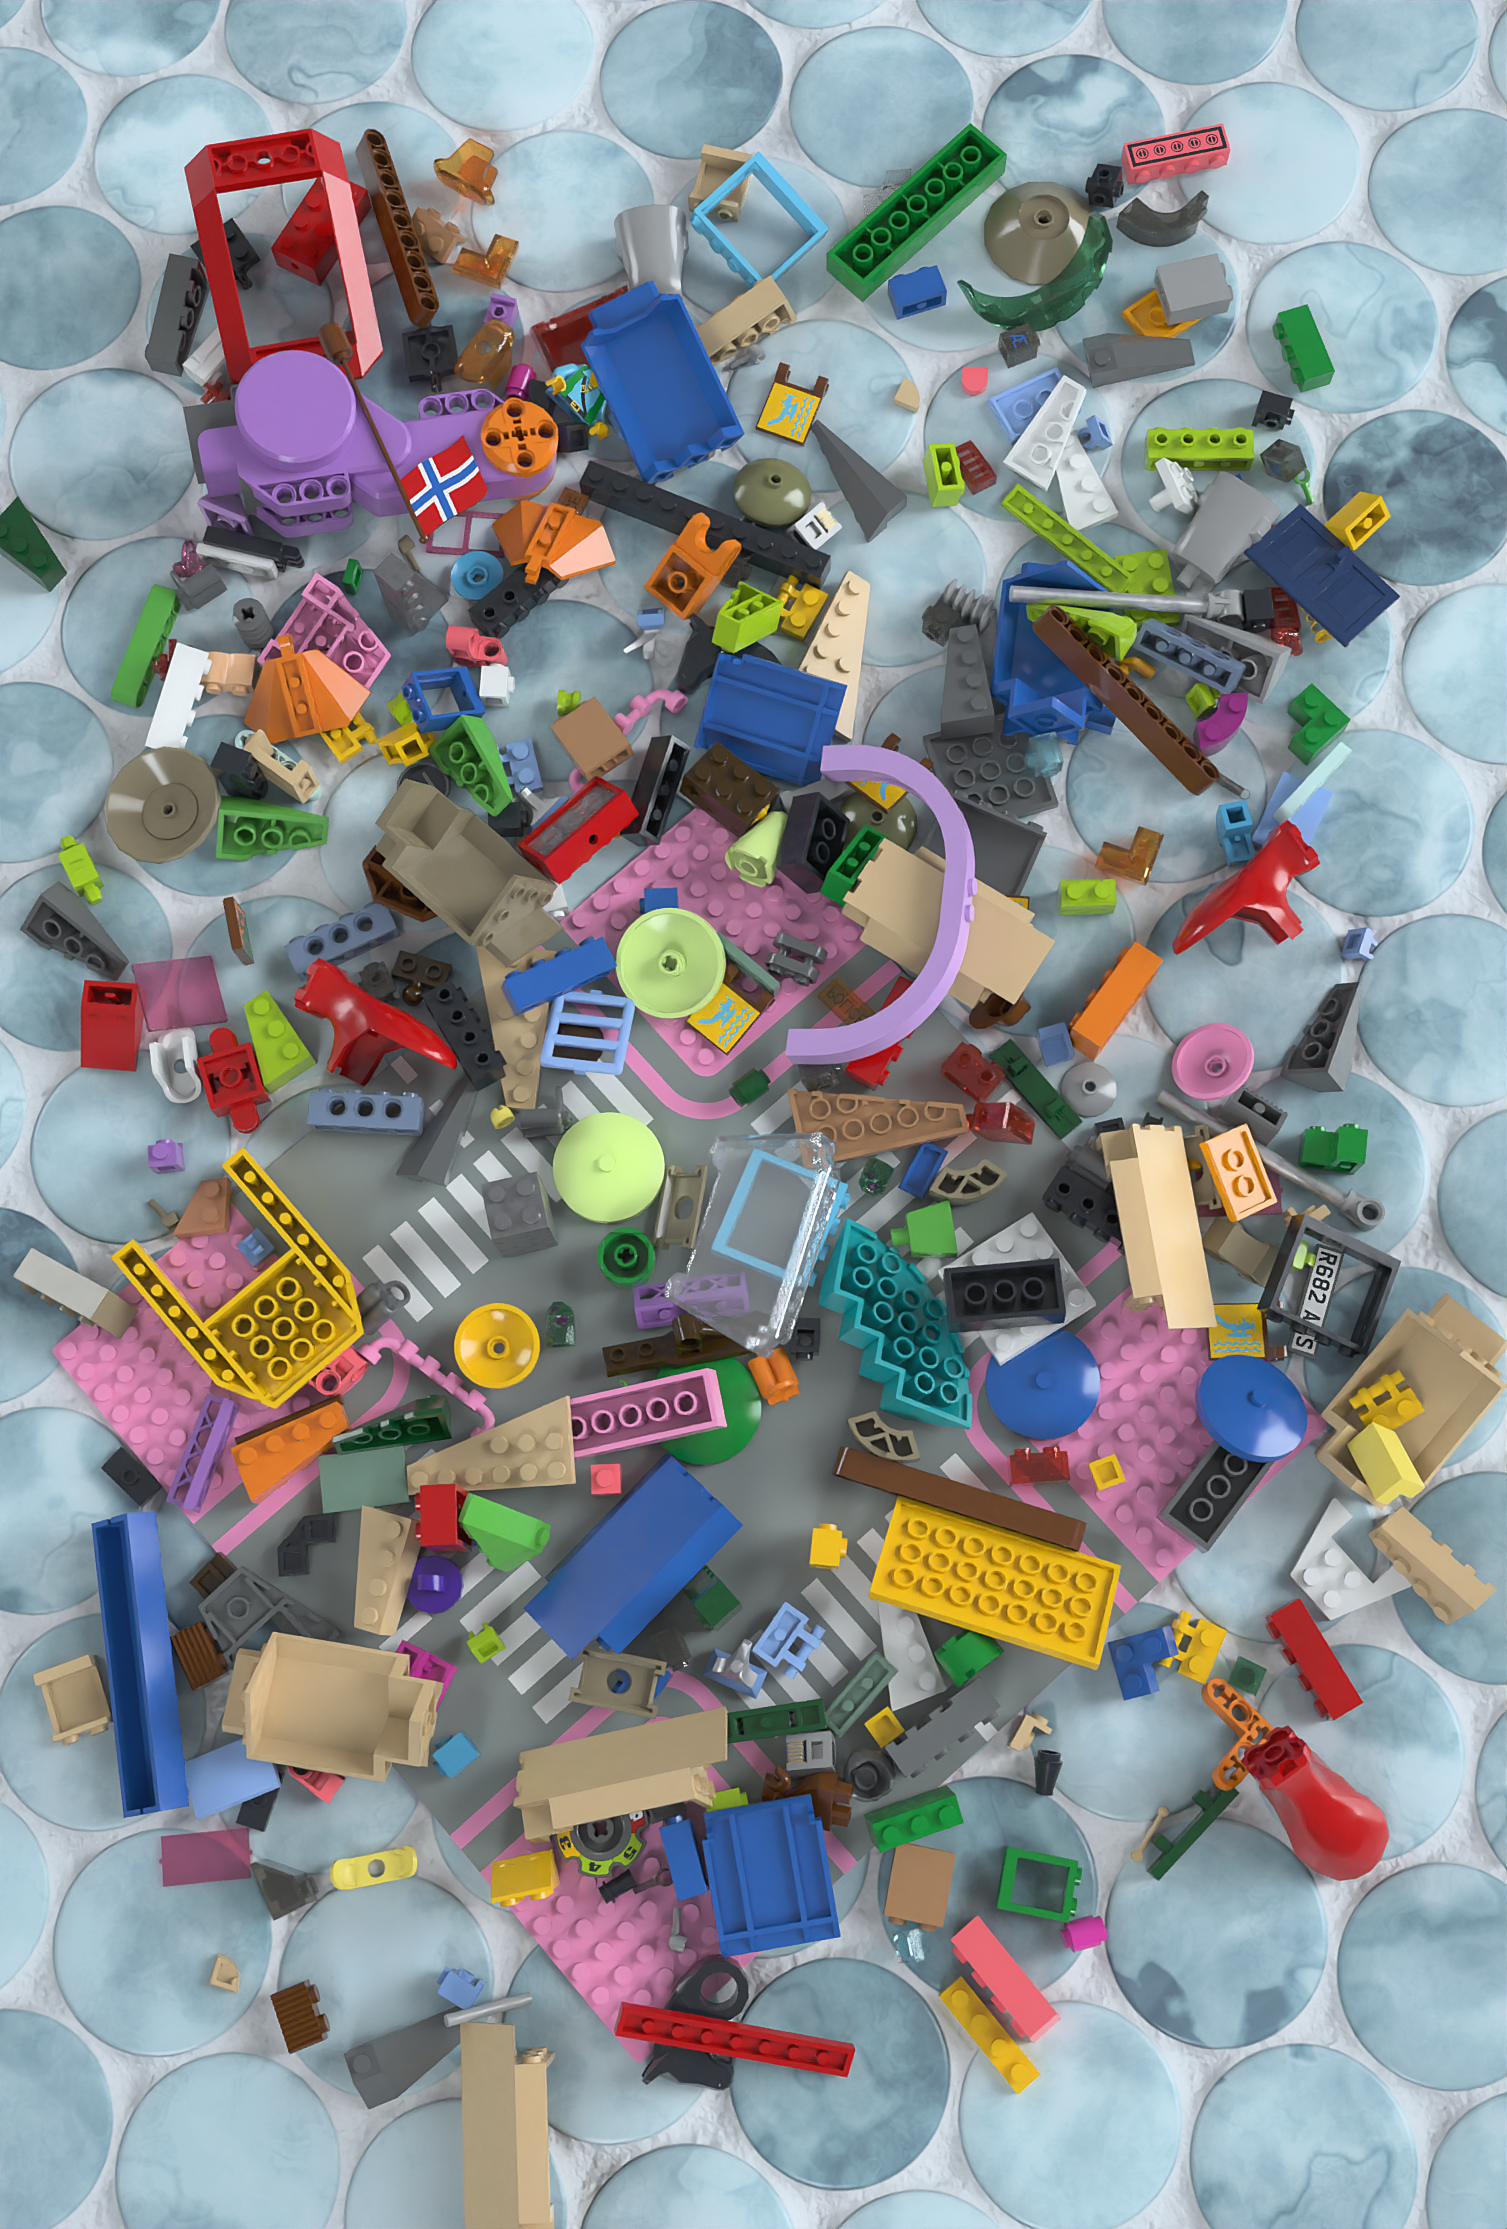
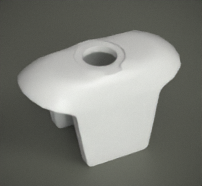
(171, 1047)

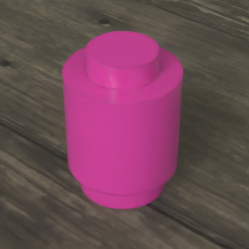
(519, 381)
(1083, 1933)

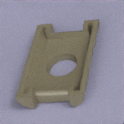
(1204, 1188)
(675, 1189)
(593, 1682)

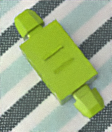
(81, 870)

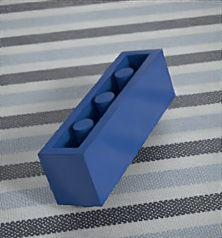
(558, 976)

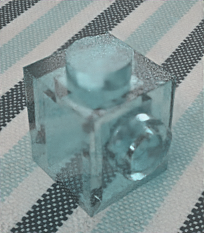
(1044, 755)

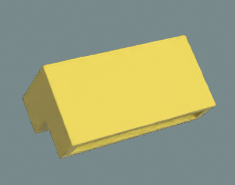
(1384, 1464)

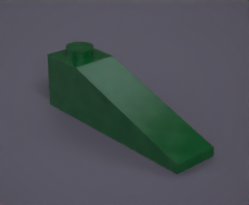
(410, 1424)

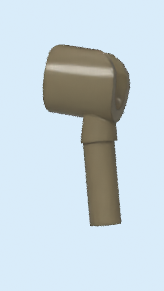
(405, 545)
(169, 1220)

